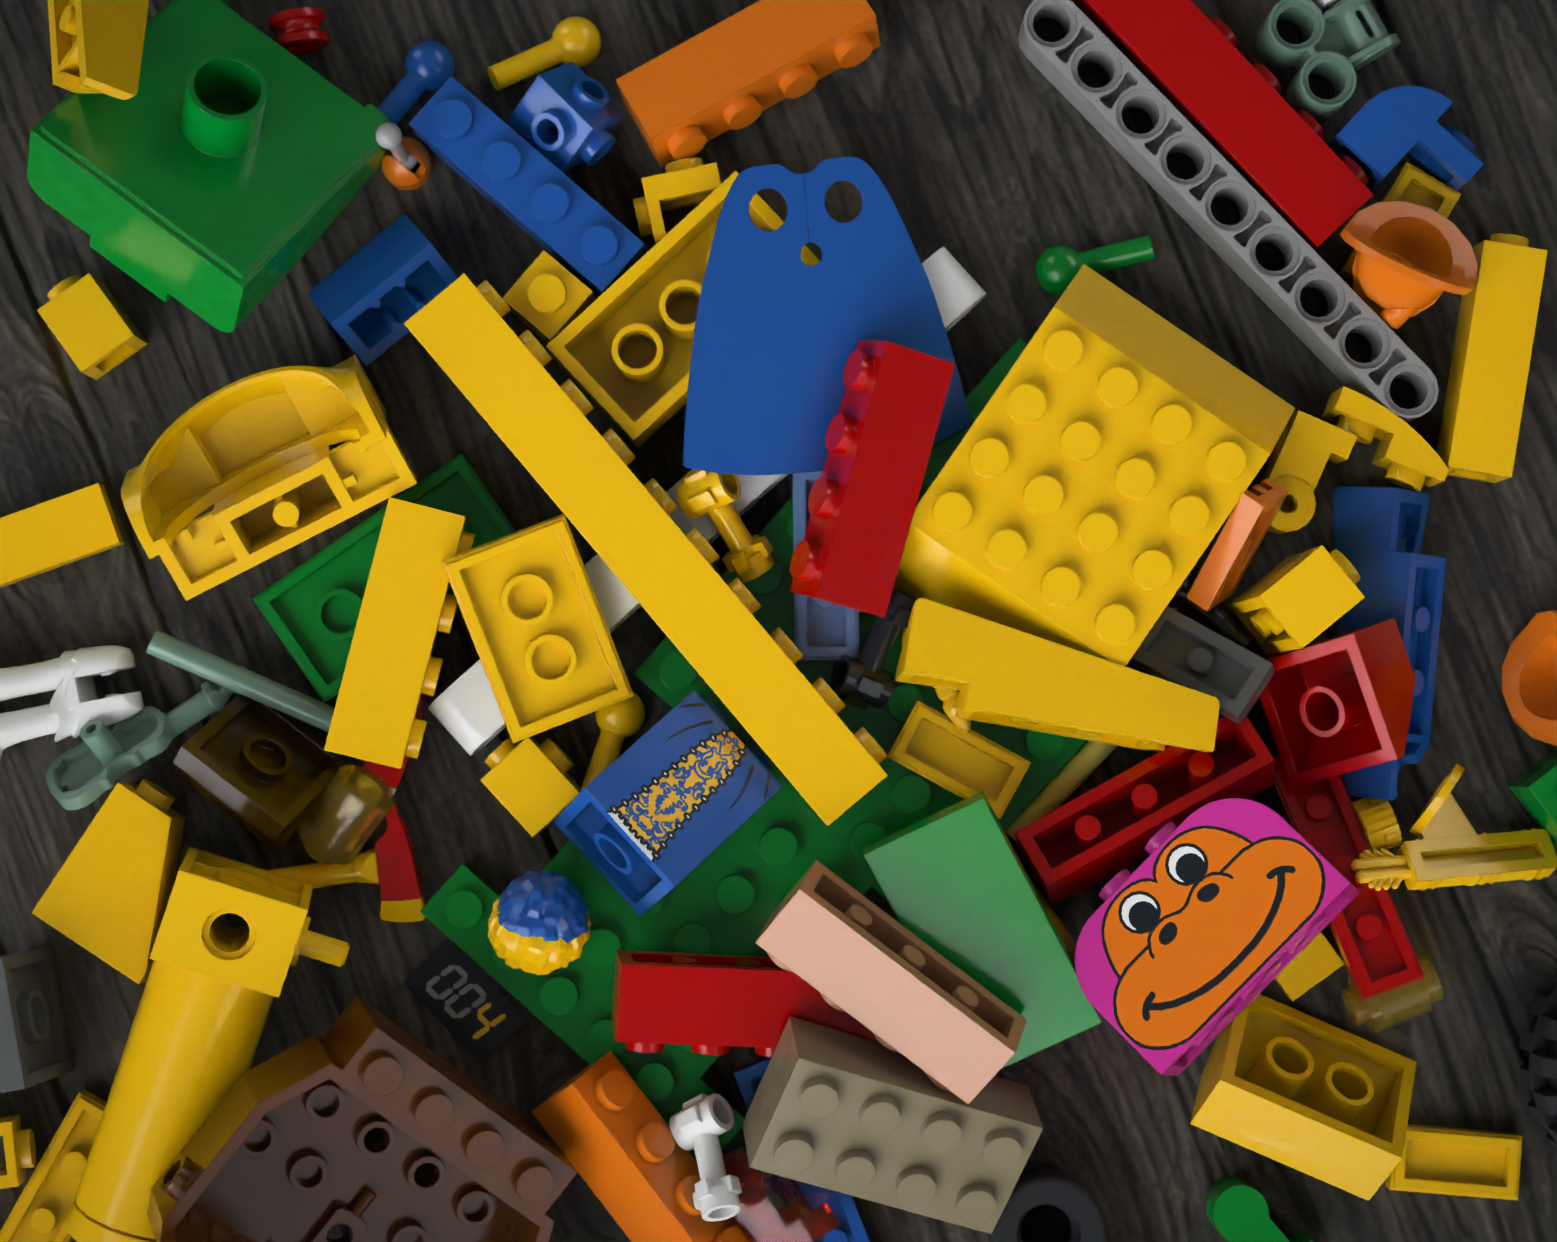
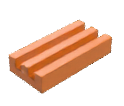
(1237, 544)

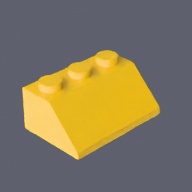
(1307, 1096)

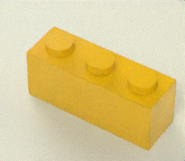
(1298, 599)

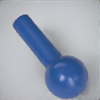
(427, 69)

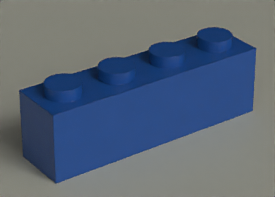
(526, 187)

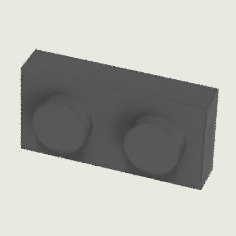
(1205, 662)

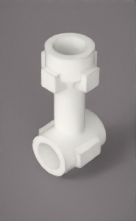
(698, 1129)

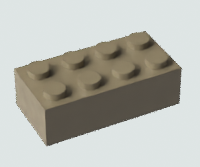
(879, 1129)

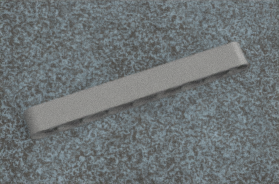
(1219, 179)

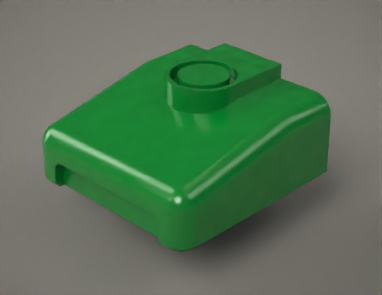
(212, 167)

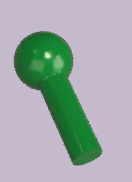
(1061, 263)

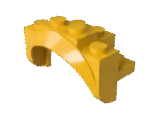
(268, 469)

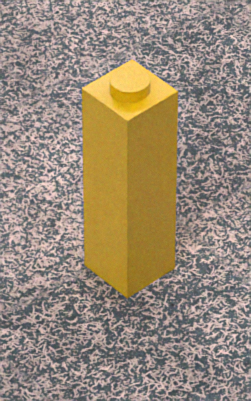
(1492, 360)

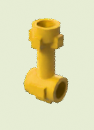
(713, 495)

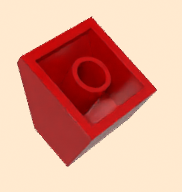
(1341, 703)

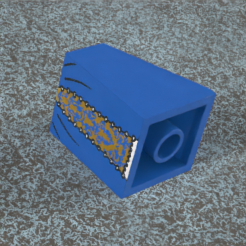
(668, 802)

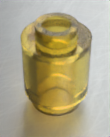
(1396, 1004)

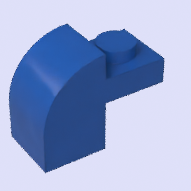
(1404, 124)

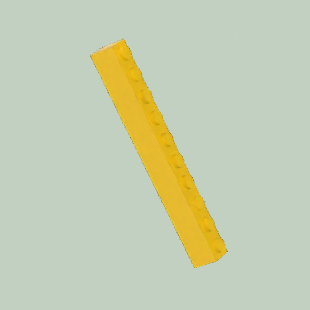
(646, 549)

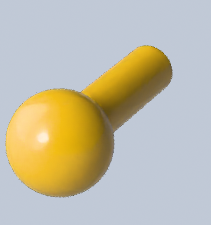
(572, 40)
(616, 724)

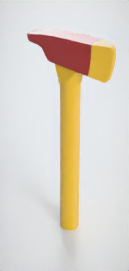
(388, 864)

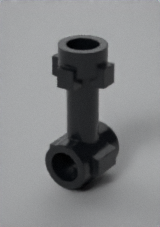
(863, 679)

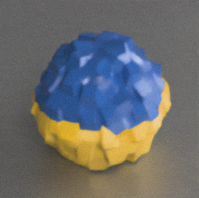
(539, 923)

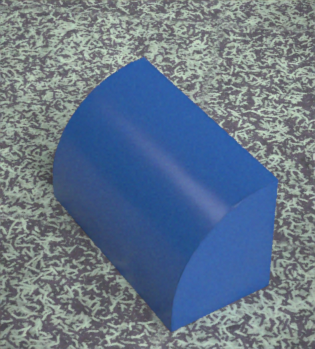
(382, 288)

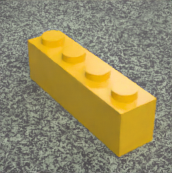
(396, 635)

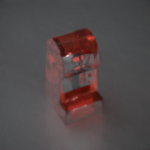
(775, 1206)

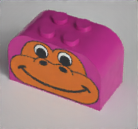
(1204, 927)

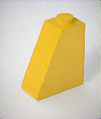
(119, 878)

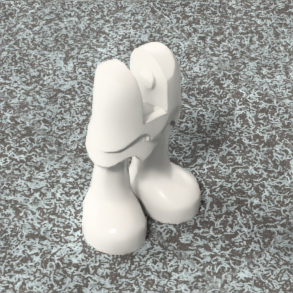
(75, 695)

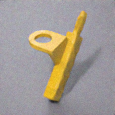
(1453, 852)

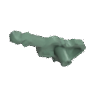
(105, 756)

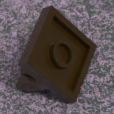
(259, 768)

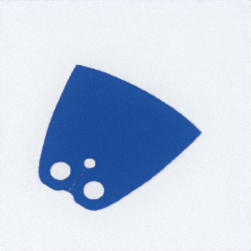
(781, 331)

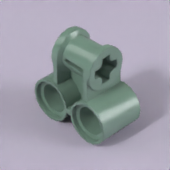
(1332, 46)

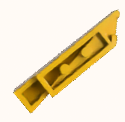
(97, 45)
(1049, 687)

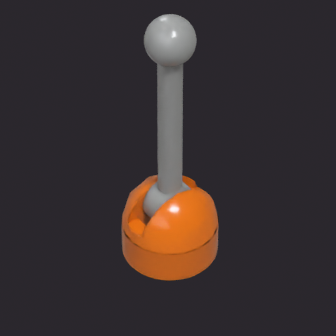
(402, 156)

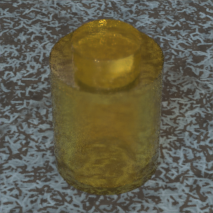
(345, 815)

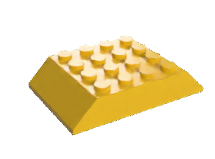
(1091, 477)

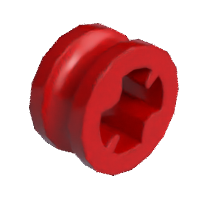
(300, 30)

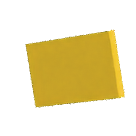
(537, 628)

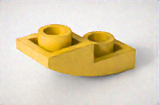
(1401, 449)

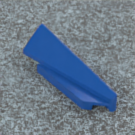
(1383, 539)

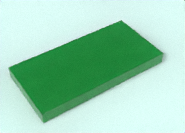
(321, 599)
(974, 904)

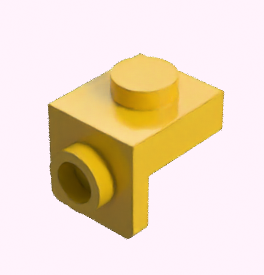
(683, 185)

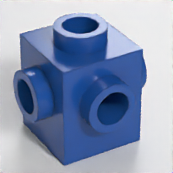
(567, 117)

